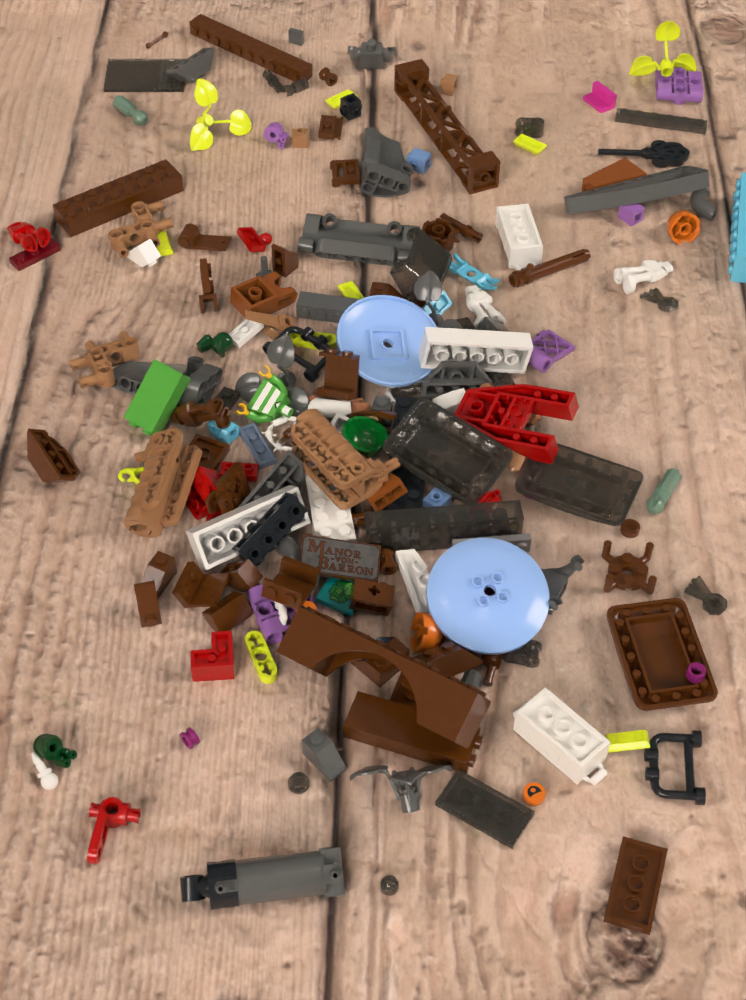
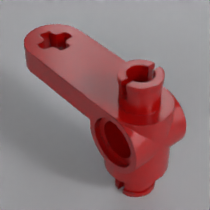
(105, 821)

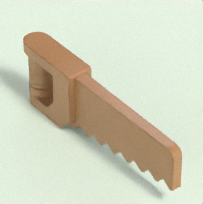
(275, 321)

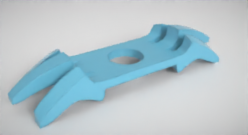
(462, 268)

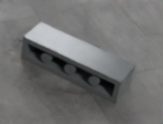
(322, 306)

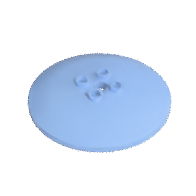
(383, 320)
(482, 621)

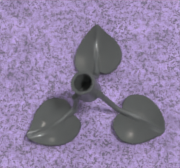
(429, 288)
(281, 353)
(408, 796)

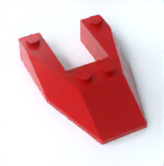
(504, 411)

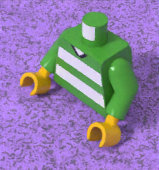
(268, 401)

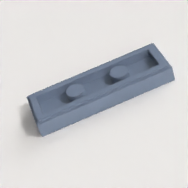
(257, 446)

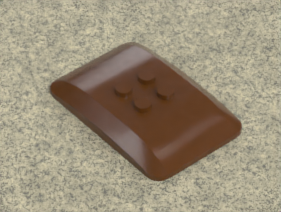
(655, 650)

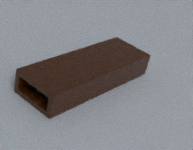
(396, 730)

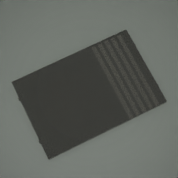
(141, 76)

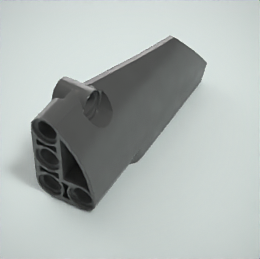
(383, 166)
(199, 389)

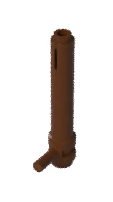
(531, 273)

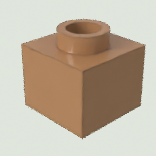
(448, 84)
(300, 138)
(517, 462)

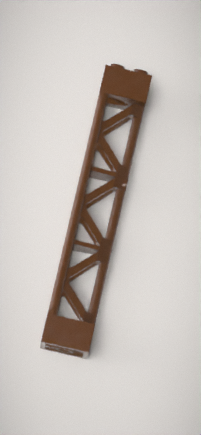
(483, 171)

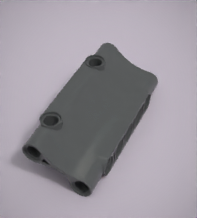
(354, 240)

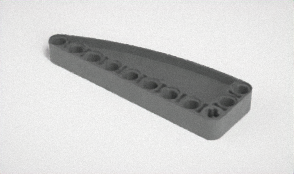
(639, 190)

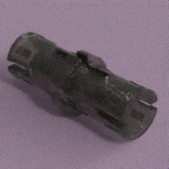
(272, 81)

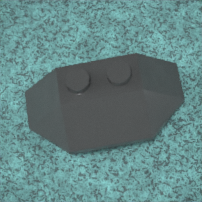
(193, 67)
(453, 376)
(284, 473)

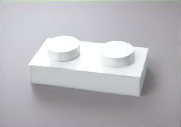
(245, 332)

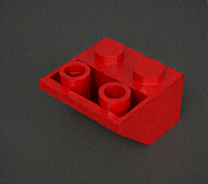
(201, 487)

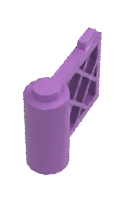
(540, 359)

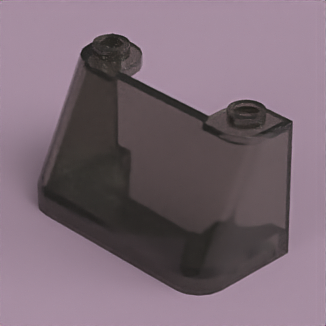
(424, 256)

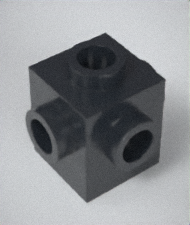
(350, 106)

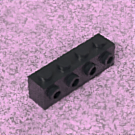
(270, 529)

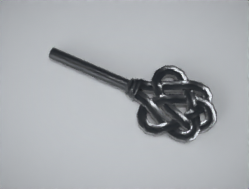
(660, 152)

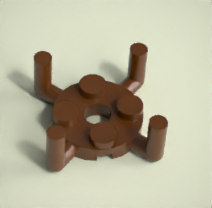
(628, 562)

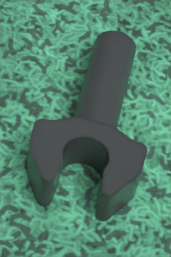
(264, 267)

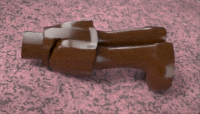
(192, 415)

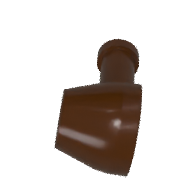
(493, 663)

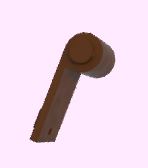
(192, 239)

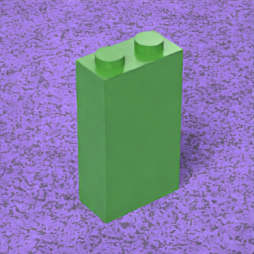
(156, 398)

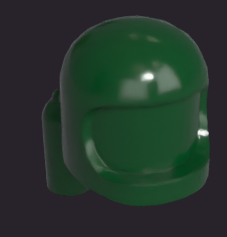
(219, 343)
(51, 748)

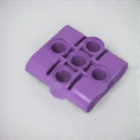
(680, 86)
(268, 616)

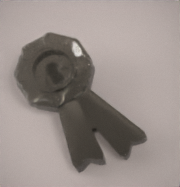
(665, 303)
(712, 602)

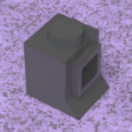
(383, 403)

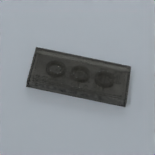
(485, 808)

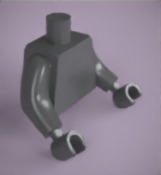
(371, 55)
(558, 579)

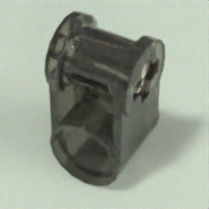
(531, 127)
(523, 654)

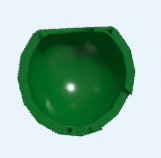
(365, 435)

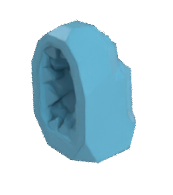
(224, 435)

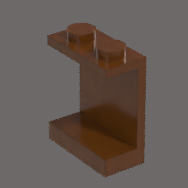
(340, 374)
(292, 583)

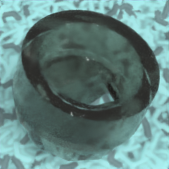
(388, 888)

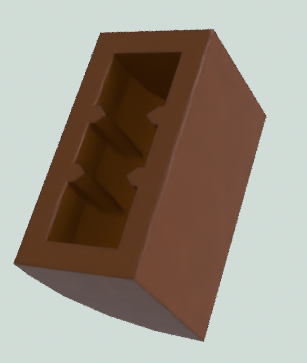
(228, 612)

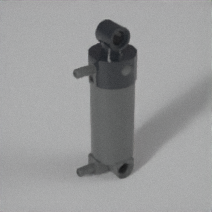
(267, 879)

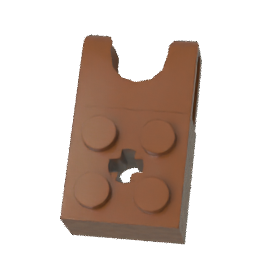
(262, 294)

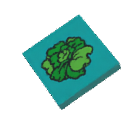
(336, 595)

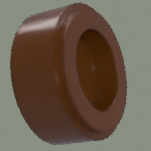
(630, 528)

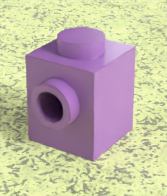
(631, 213)

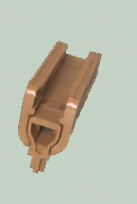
(337, 461)
(162, 483)

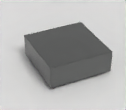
(296, 36)

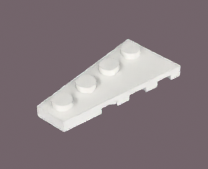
(415, 577)

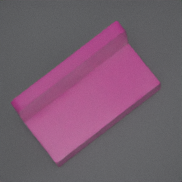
(601, 98)

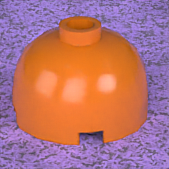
(683, 226)
(425, 633)

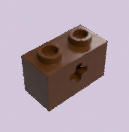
(371, 596)

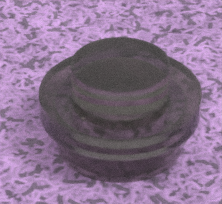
(298, 783)

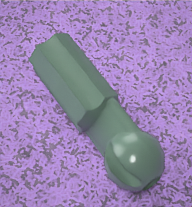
(130, 110)
(663, 491)

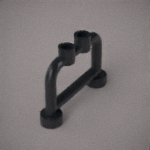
(311, 371)
(652, 773)

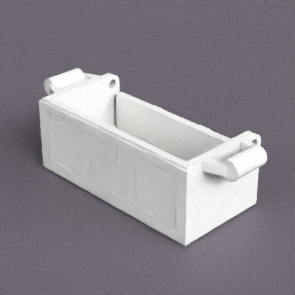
(519, 235)
(562, 737)

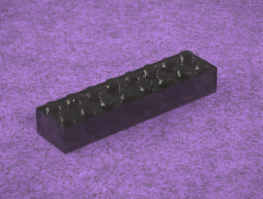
(436, 526)

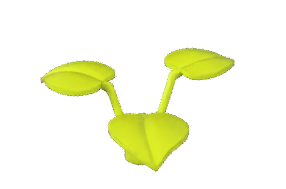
(643, 65)
(200, 137)

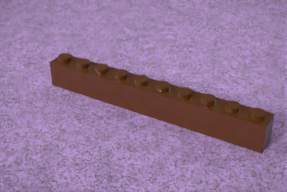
(250, 48)

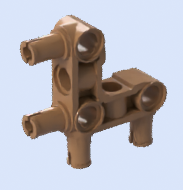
(143, 229)
(101, 359)

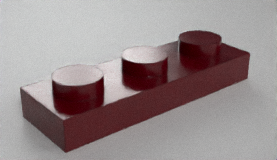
(25, 258)

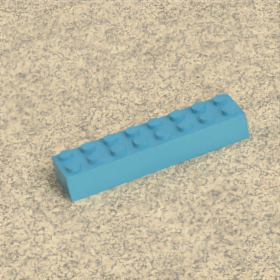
(737, 247)

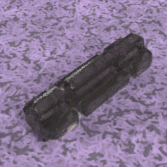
(407, 390)

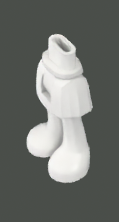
(648, 271)
(479, 300)

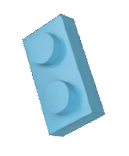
(440, 305)

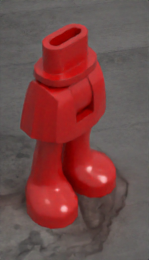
(28, 236)

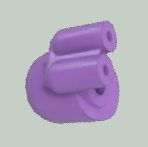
(275, 133)

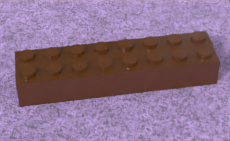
(116, 197)

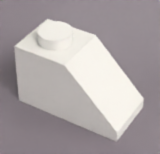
(144, 254)

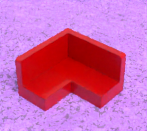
(215, 662)

